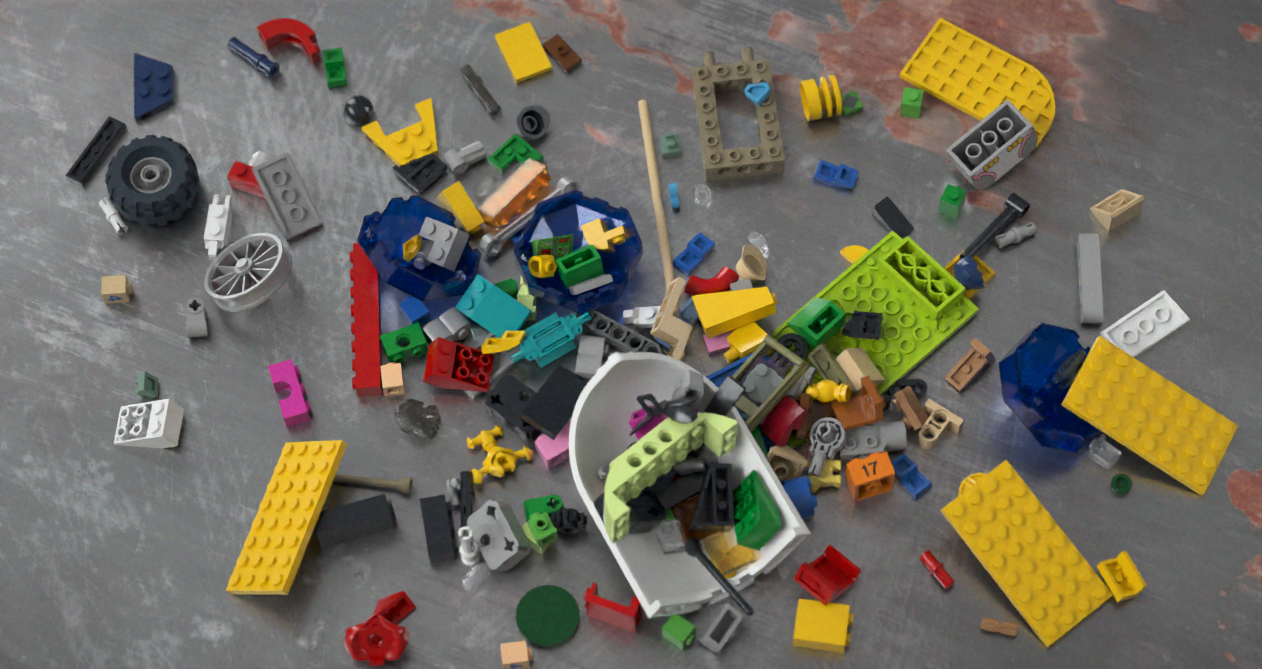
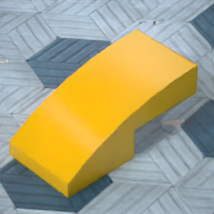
(507, 341)

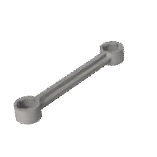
(521, 222)

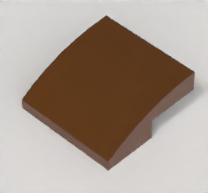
(683, 513)

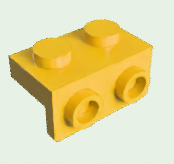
(1122, 577)

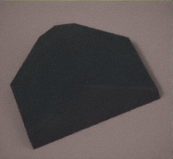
(863, 325)

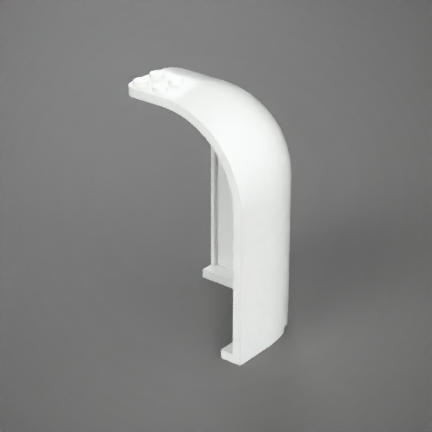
(601, 433)

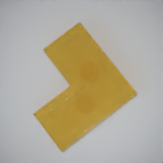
(727, 558)

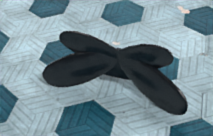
(674, 409)

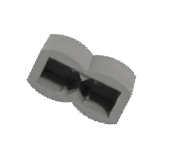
(449, 326)
(590, 356)
(690, 385)

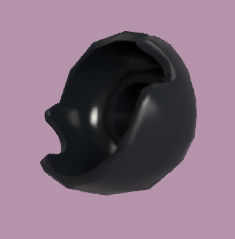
(357, 110)

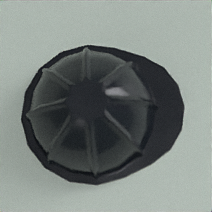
(533, 121)

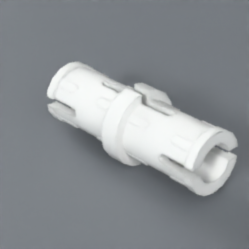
(113, 216)

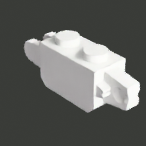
(218, 226)

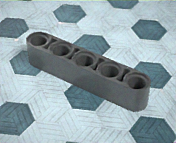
(614, 329)

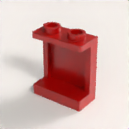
(828, 575)
(613, 612)

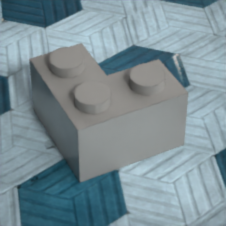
(447, 245)

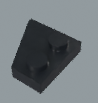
(421, 172)

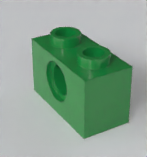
(408, 335)

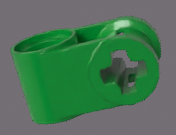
(542, 505)

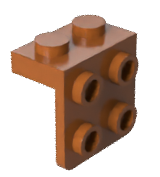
(861, 408)

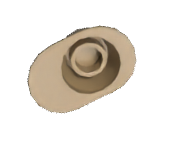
(751, 264)

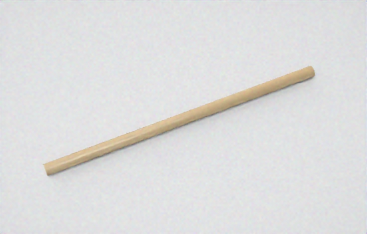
(656, 193)

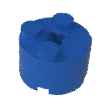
(799, 493)

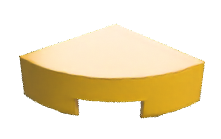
(411, 247)
(853, 253)

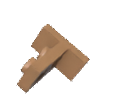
(970, 365)

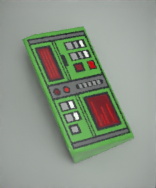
(553, 246)

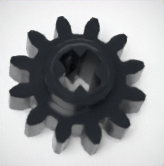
(569, 520)

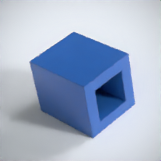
(415, 311)

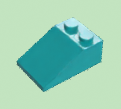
(492, 307)

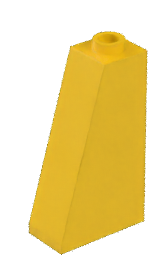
(733, 309)

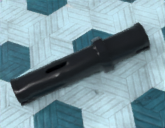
(466, 495)

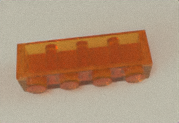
(514, 194)

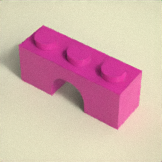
(285, 377)

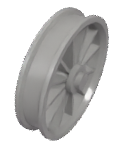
(254, 258)

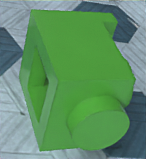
(542, 535)

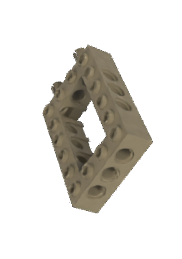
(743, 161)

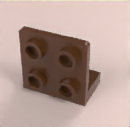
(816, 411)

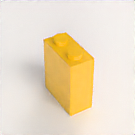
(822, 626)

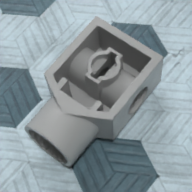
(873, 438)

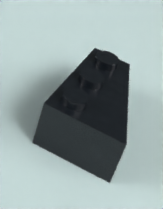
(715, 501)

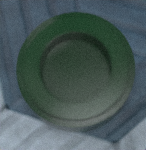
(1121, 484)

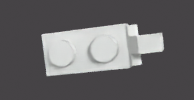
(644, 316)

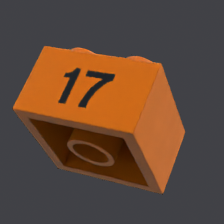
(870, 476)

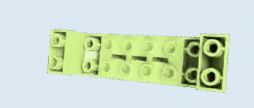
(655, 456)

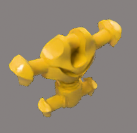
(498, 459)

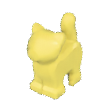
(827, 478)

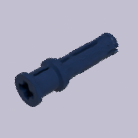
(259, 61)

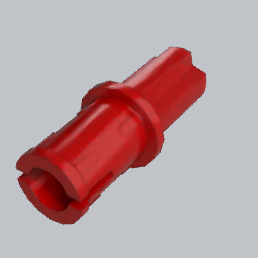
(937, 569)

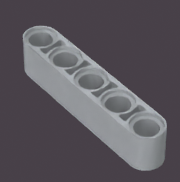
(1090, 278)

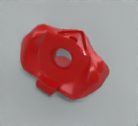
(386, 645)

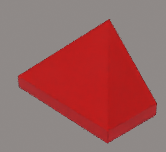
(394, 607)

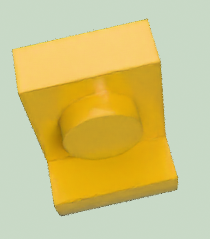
(602, 239)

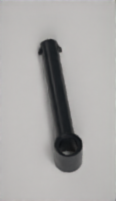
(1014, 207)

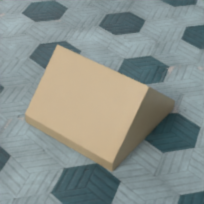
(1118, 209)
(858, 365)
(786, 462)

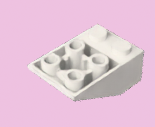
(149, 424)

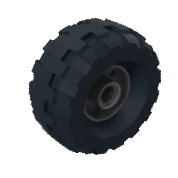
(152, 180)

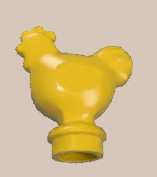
(829, 391)

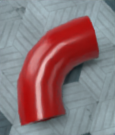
(716, 284)

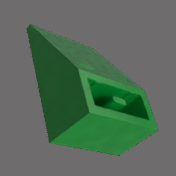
(754, 513)

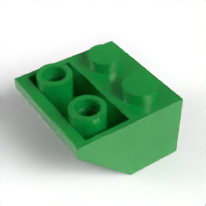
(579, 265)
(818, 321)

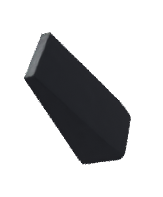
(892, 217)

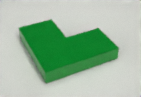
(513, 150)

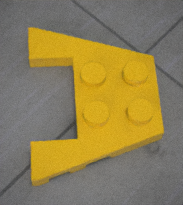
(409, 142)

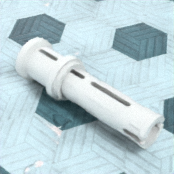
(468, 547)

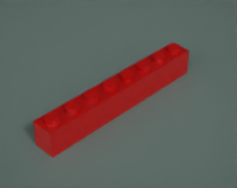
(366, 325)

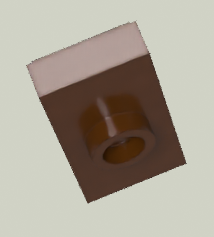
(562, 53)

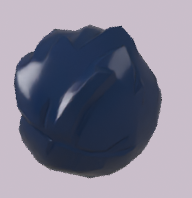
(967, 273)

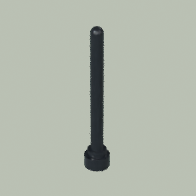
(694, 549)

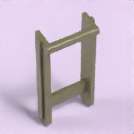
(757, 413)

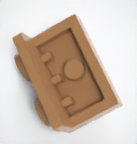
(910, 407)

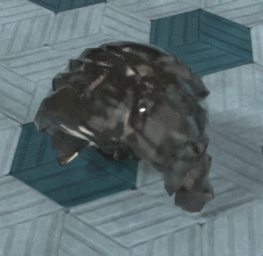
(418, 420)

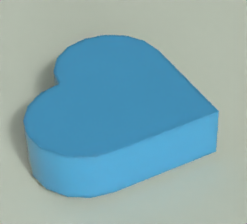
(758, 93)
(674, 195)

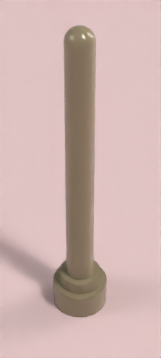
(402, 484)

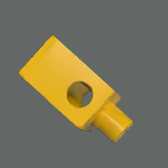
(744, 342)

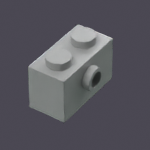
(721, 628)

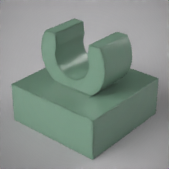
(670, 145)
(147, 385)

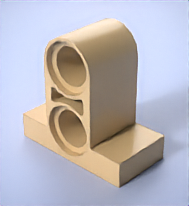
(937, 430)

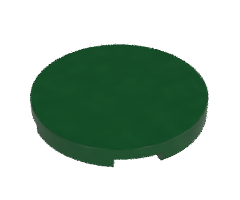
(547, 616)

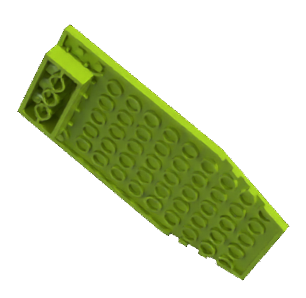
(917, 303)

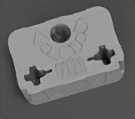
(499, 535)

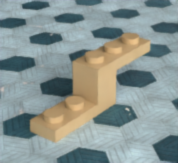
(670, 328)

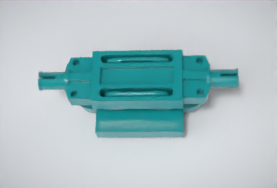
(550, 339)

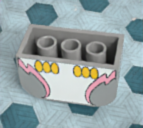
(993, 146)

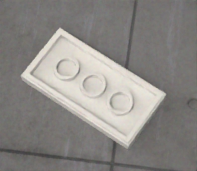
(1146, 325)

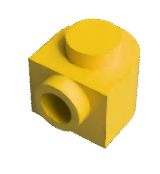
(542, 266)

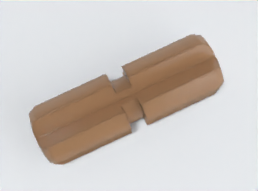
(994, 625)

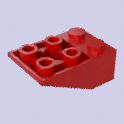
(457, 366)

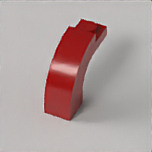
(289, 31)

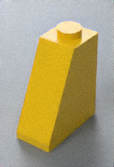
(458, 202)

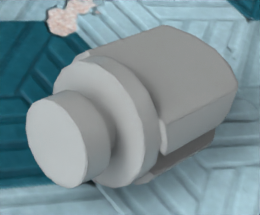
(422, 255)

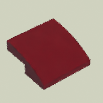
(782, 419)

